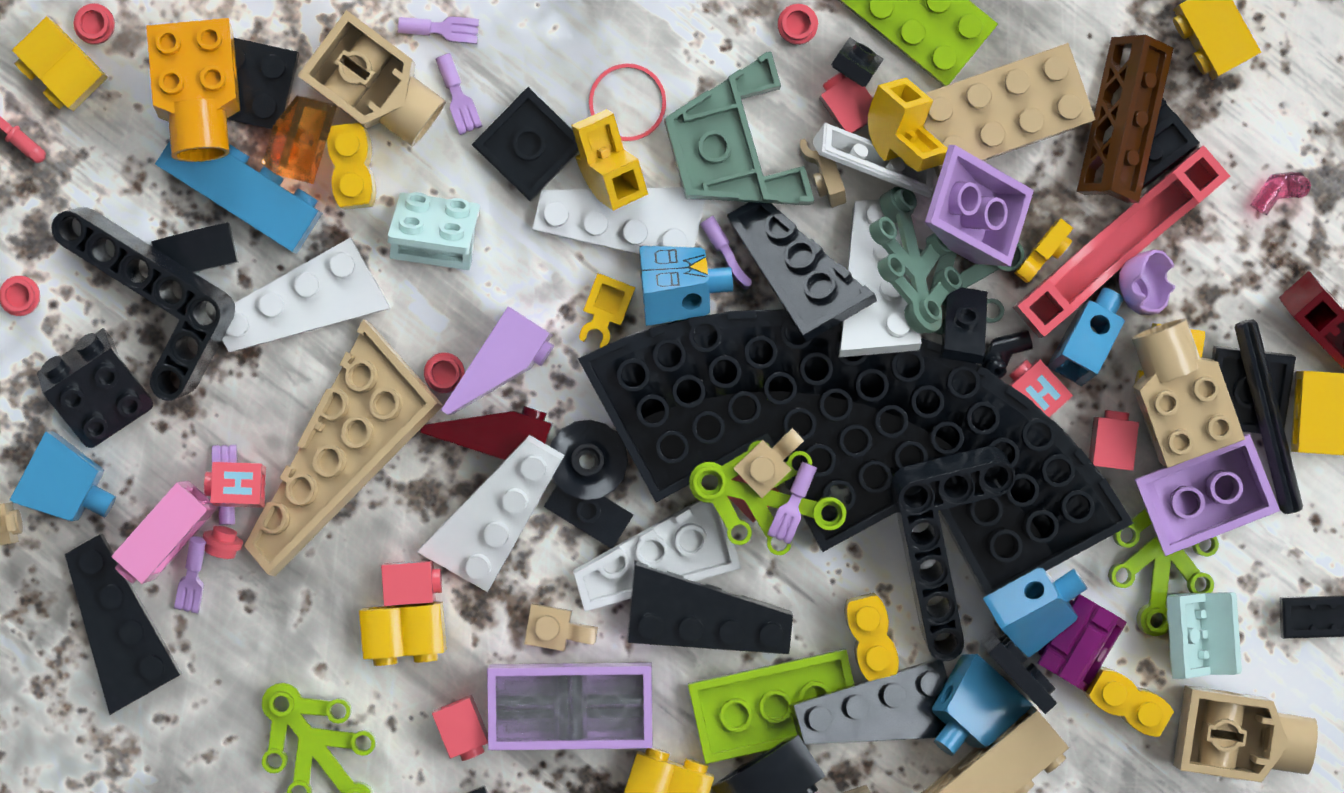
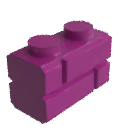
(1083, 645)

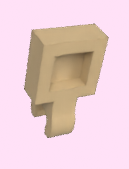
(828, 178)
(765, 465)
(10, 524)
(552, 628)

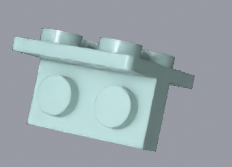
(433, 230)
(1203, 634)

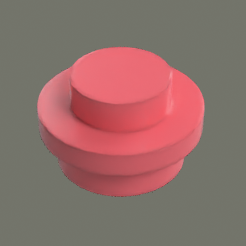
(94, 23)
(797, 24)
(19, 295)
(443, 372)
(222, 542)

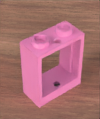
(163, 533)

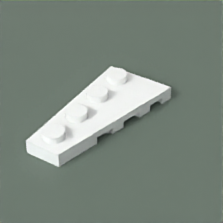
(312, 296)
(882, 325)
(489, 522)
(685, 543)

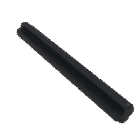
(1268, 416)

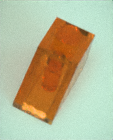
(299, 139)

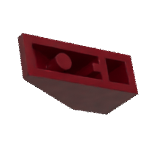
(1317, 313)
(493, 433)

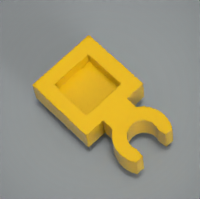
(1052, 244)
(608, 304)

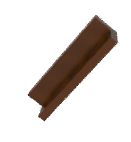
(1132, 118)

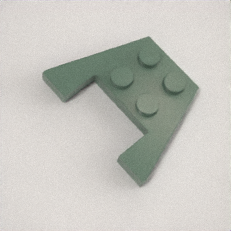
(717, 147)

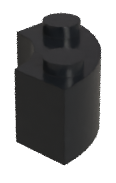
(779, 770)

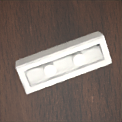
(861, 155)

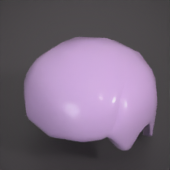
(1145, 282)

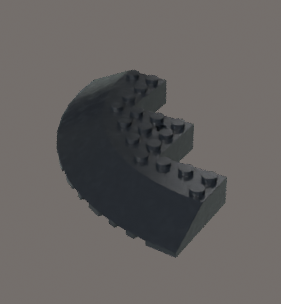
(748, 376)

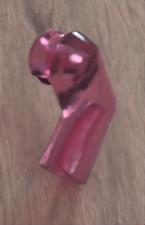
(1280, 186)

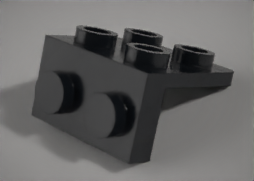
(93, 389)

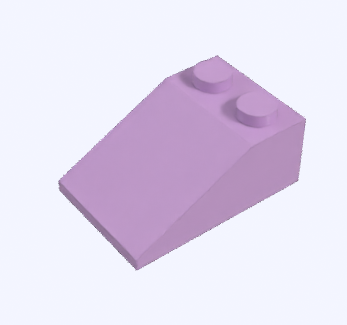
(978, 209)
(505, 355)
(1207, 495)

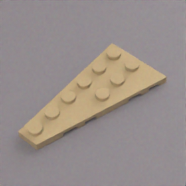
(348, 440)

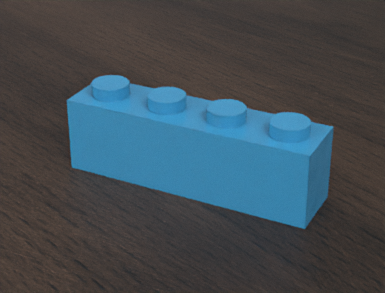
(249, 195)

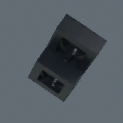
(200, 248)

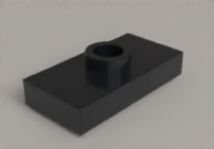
(857, 62)
(964, 325)
(596, 517)
(1312, 616)

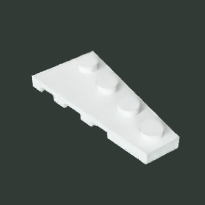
(654, 220)

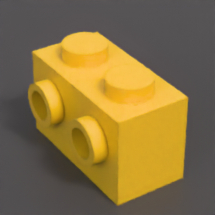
(1216, 34)
(1318, 413)

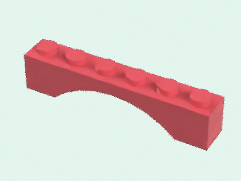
(1120, 241)

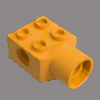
(194, 85)

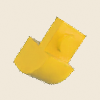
(898, 122)
(604, 164)

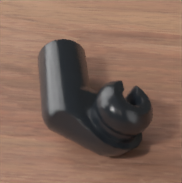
(1001, 350)

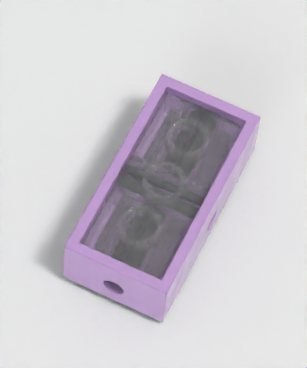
(569, 706)

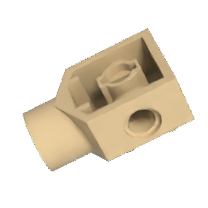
(372, 80)
(1182, 395)
(1241, 736)

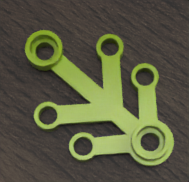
(756, 504)
(1160, 572)
(311, 741)

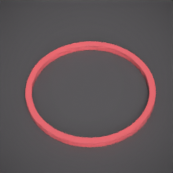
(650, 74)

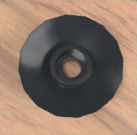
(606, 449)

